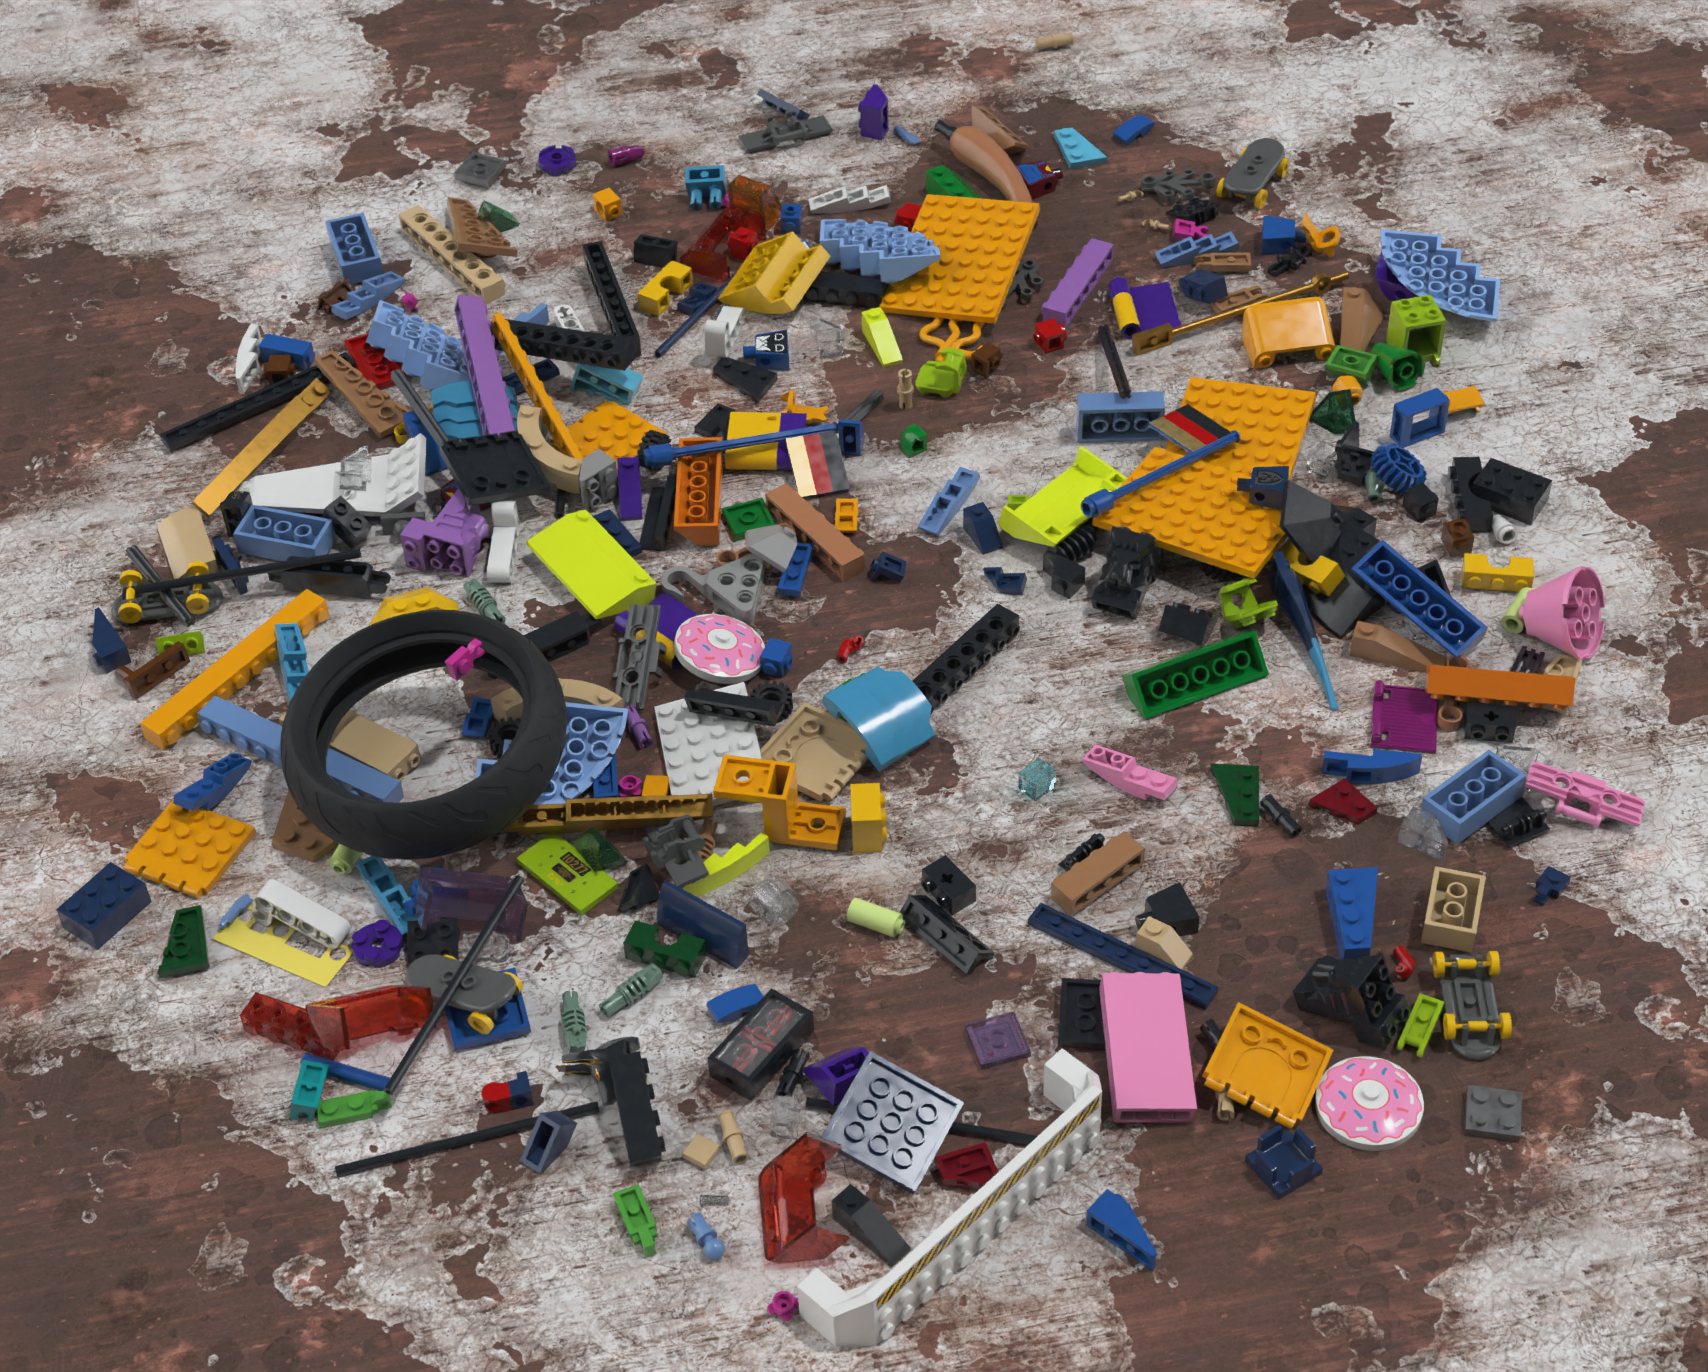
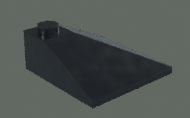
(1309, 521)

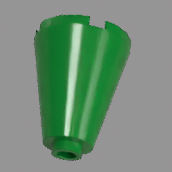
(1398, 365)

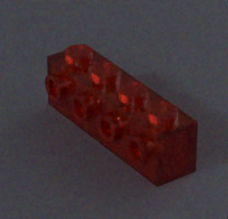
(282, 1024)

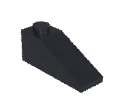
(868, 1225)

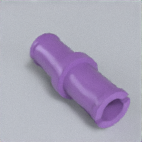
(638, 727)

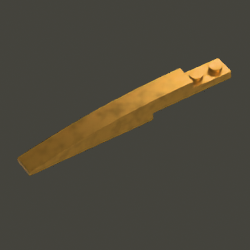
(261, 447)
(610, 813)

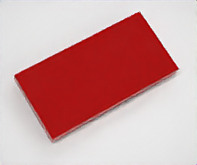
(372, 362)

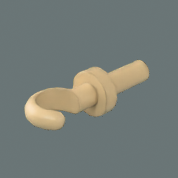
(1130, 195)
(1155, 224)

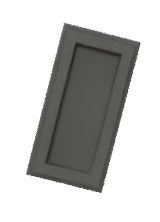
(396, 522)

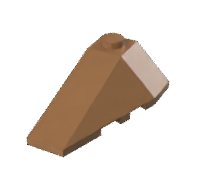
(1359, 318)
(1388, 647)

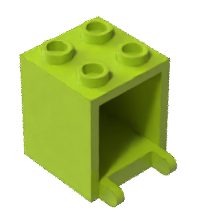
(1417, 326)

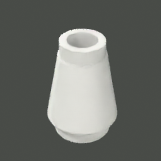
(1503, 530)

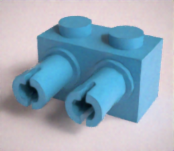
(706, 182)

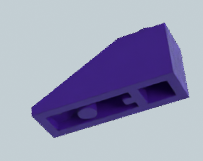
(629, 488)

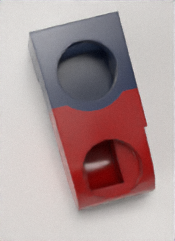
(507, 1095)

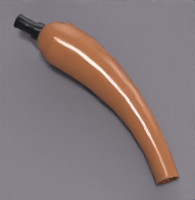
(986, 158)

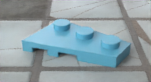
(1077, 150)

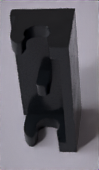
(654, 250)
(235, 510)

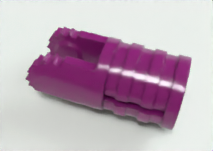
(624, 154)

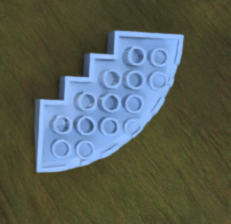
(877, 248)
(1437, 271)
(418, 346)
(589, 746)

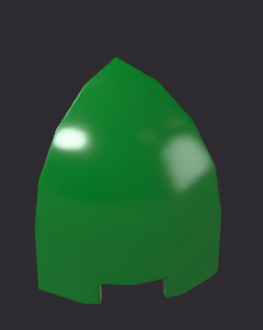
(913, 441)

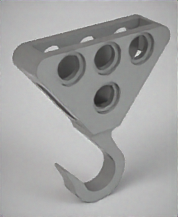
(724, 586)

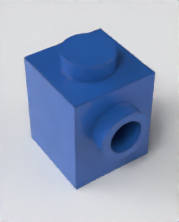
(791, 218)
(776, 658)

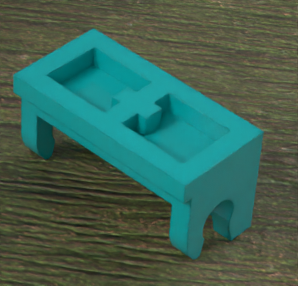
(308, 1089)

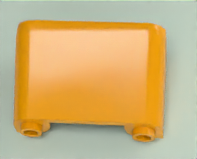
(1286, 328)

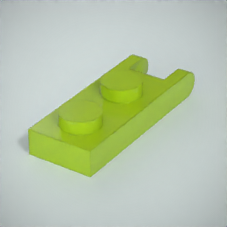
(1421, 1023)

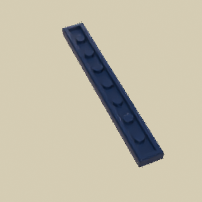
(1117, 952)

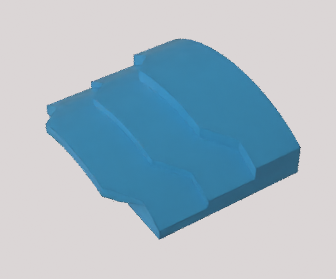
(457, 411)
(884, 712)

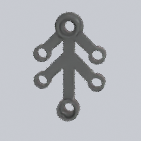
(1187, 178)
(1026, 269)

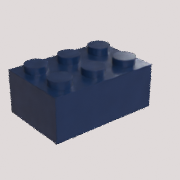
(104, 905)

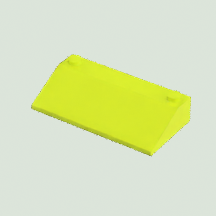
(1057, 507)
(592, 565)

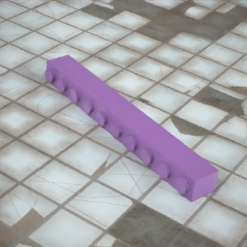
(483, 365)

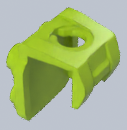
(943, 376)
(1250, 609)

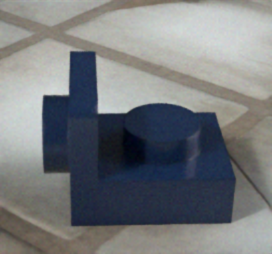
(888, 566)

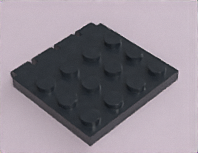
(494, 467)

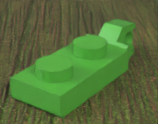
(351, 1108)
(637, 1218)

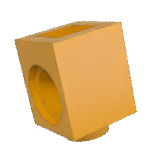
(607, 204)

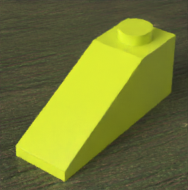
(880, 337)

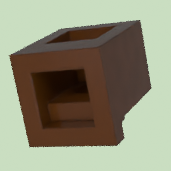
(986, 359)

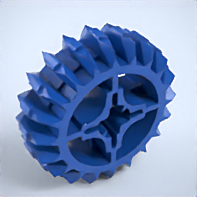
(1397, 467)

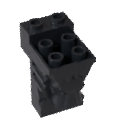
(1129, 568)
(1355, 993)

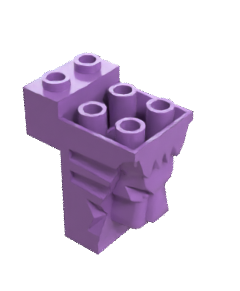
(448, 541)

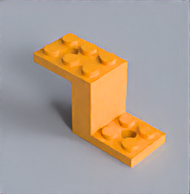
(776, 788)

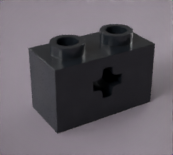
(347, 522)
(1490, 722)
(948, 885)

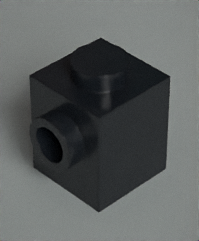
(1420, 502)

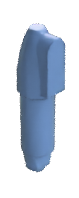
(910, 138)
(239, 906)

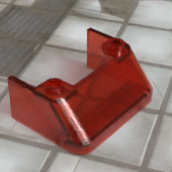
(701, 252)
(369, 1013)
(789, 1203)

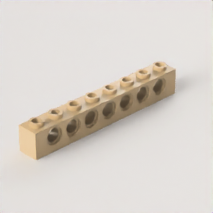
(442, 247)

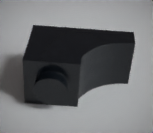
(1065, 574)

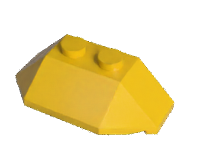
(413, 601)

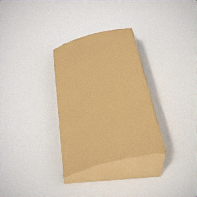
(186, 541)

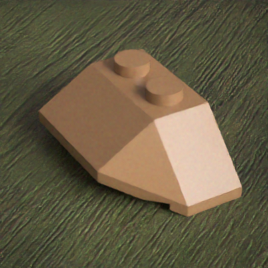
(998, 131)

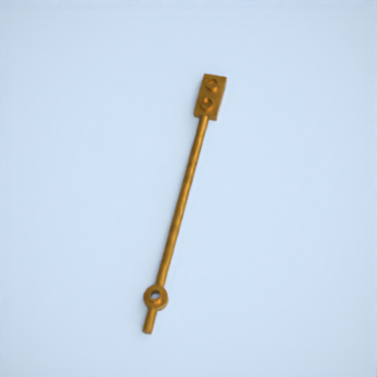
(1163, 334)

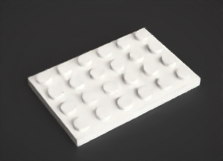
(697, 742)

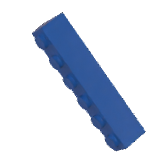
(1420, 600)

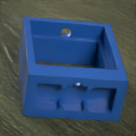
(1405, 432)

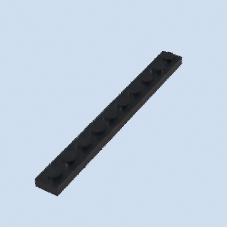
(244, 407)

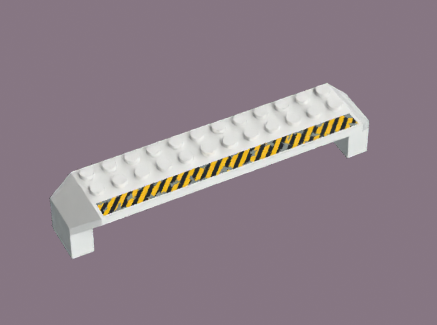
(875, 1309)

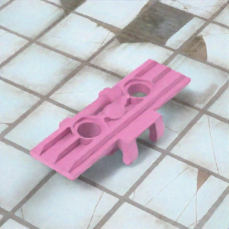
(1586, 788)

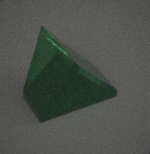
(498, 217)
(1334, 412)
(598, 851)

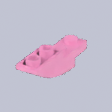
(1125, 774)

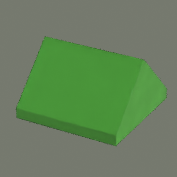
(1351, 362)

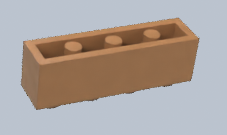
(1097, 873)

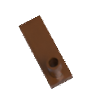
(154, 671)

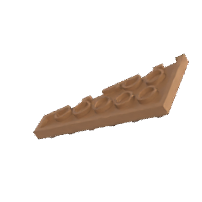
(475, 234)

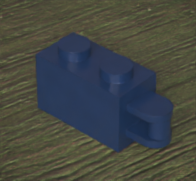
(1204, 286)

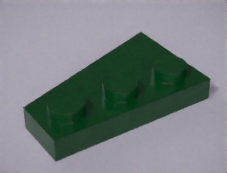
(1240, 790)
(187, 944)

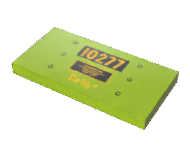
(567, 873)

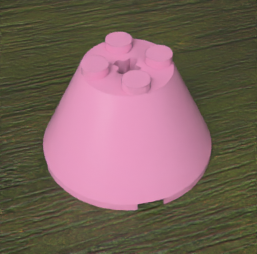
(1567, 612)

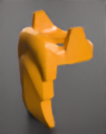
(1317, 238)
(813, 414)

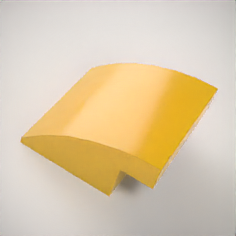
(775, 275)

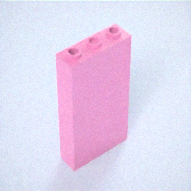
(1147, 1048)

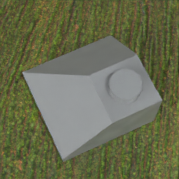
(772, 544)

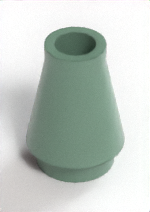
(1374, 487)

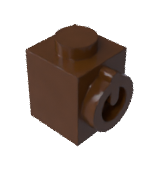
(278, 368)
(1457, 537)

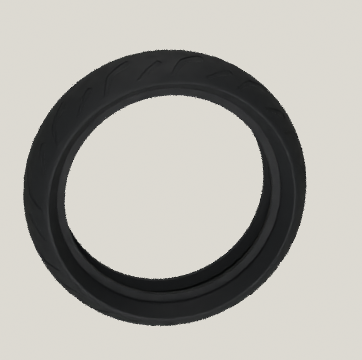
(454, 818)

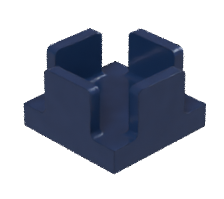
(1284, 1160)

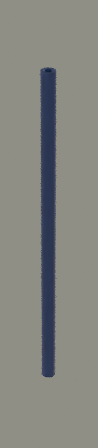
(691, 320)

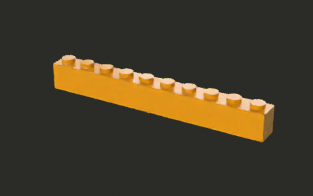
(231, 671)

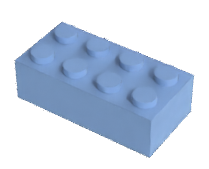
(354, 248)
(1114, 419)
(283, 534)
(1475, 795)

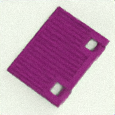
(1406, 718)

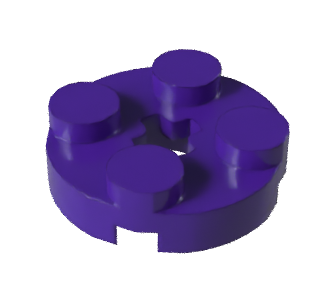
(557, 160)
(373, 933)

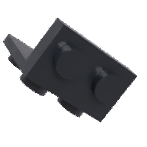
(1352, 461)

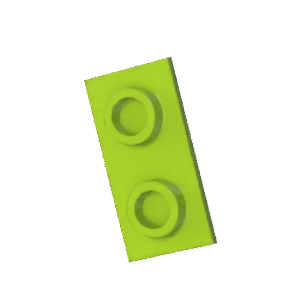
(192, 641)

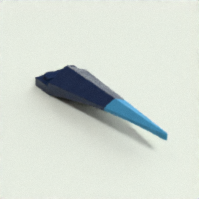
(1291, 598)

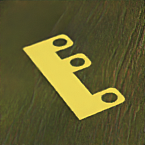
(275, 951)

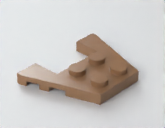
(298, 835)

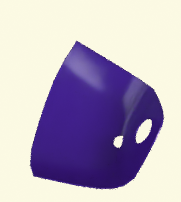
(1389, 284)

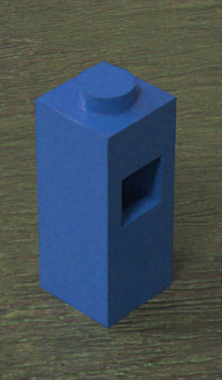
(300, 351)

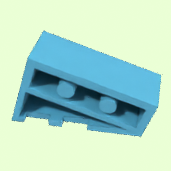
(612, 383)

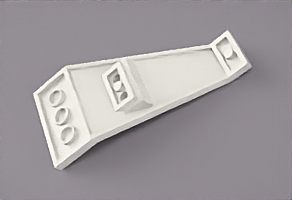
(394, 484)

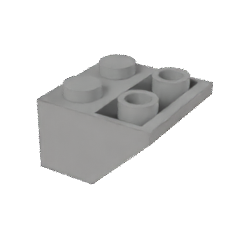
(598, 479)

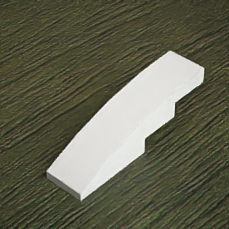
(843, 201)
(247, 358)

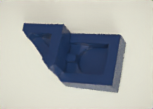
(1006, 582)

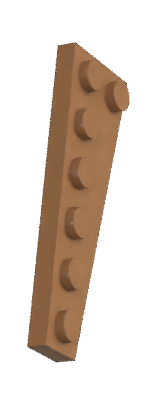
(369, 402)

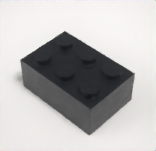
(1512, 490)

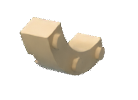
(557, 467)
(510, 703)

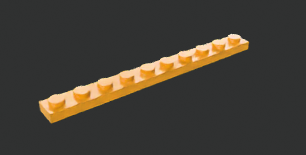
(534, 387)

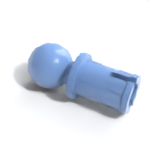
(706, 1237)

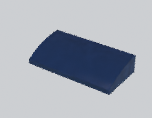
(687, 914)

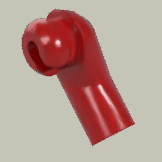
(849, 646)
(1406, 962)

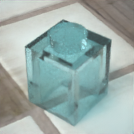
(1037, 779)

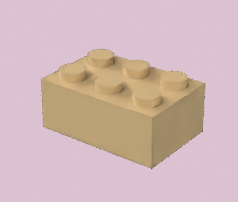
(1453, 909)

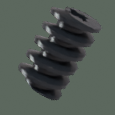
(1076, 544)

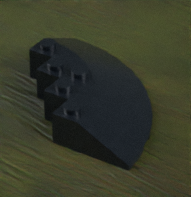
(1352, 598)

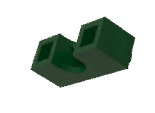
(682, 957)

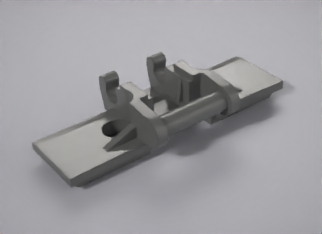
(785, 131)
(643, 655)
(671, 848)

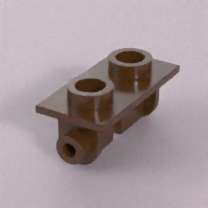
(331, 297)

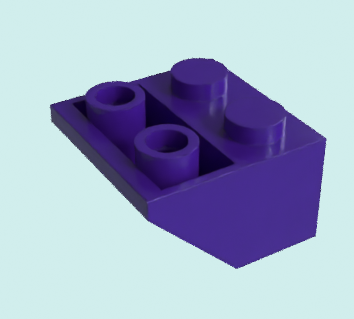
(874, 114)
(836, 1072)

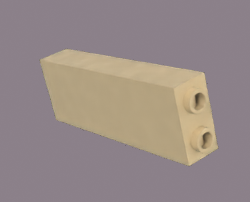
(373, 745)

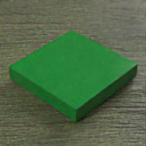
(746, 516)

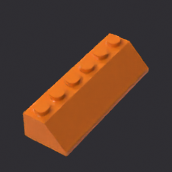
(699, 494)
(1500, 685)

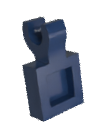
(1550, 883)

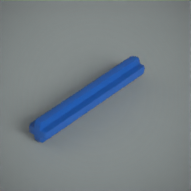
(350, 1073)

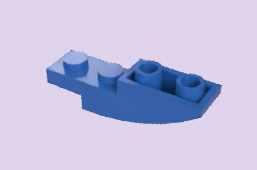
(1379, 768)
(215, 785)

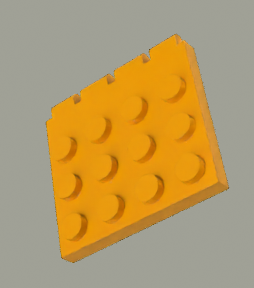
(611, 430)
(188, 849)
(1267, 1066)

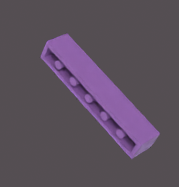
(1078, 282)

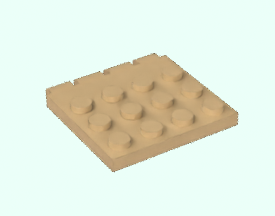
(822, 747)

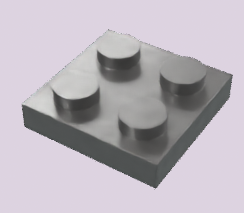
(480, 169)
(1493, 1113)

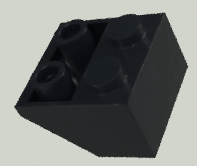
(1187, 624)

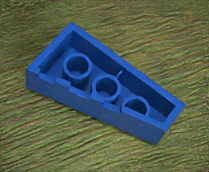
(1351, 907)

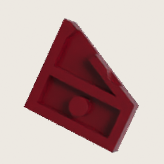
(1345, 802)
(967, 1166)

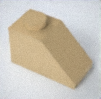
(1163, 943)

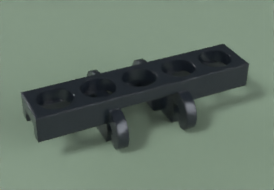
(1290, 262)

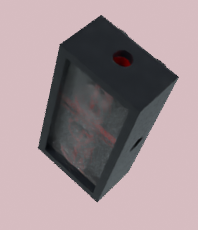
(760, 1044)

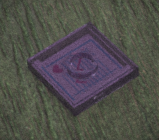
(997, 1040)

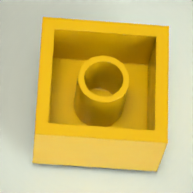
(868, 817)

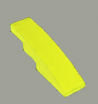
(730, 865)

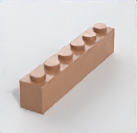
(812, 528)

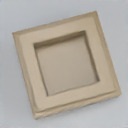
(701, 1151)

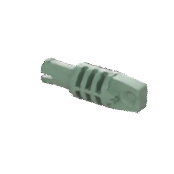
(483, 600)
(631, 990)
(573, 1023)

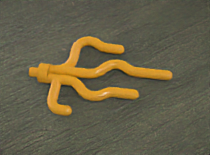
(952, 341)

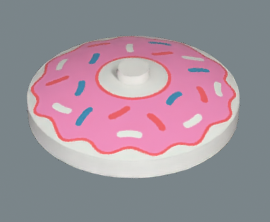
(719, 648)
(1369, 1103)

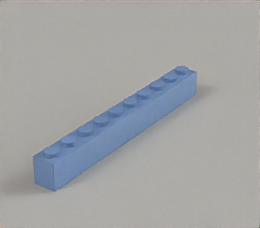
(264, 739)

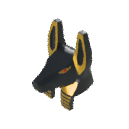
(596, 1063)

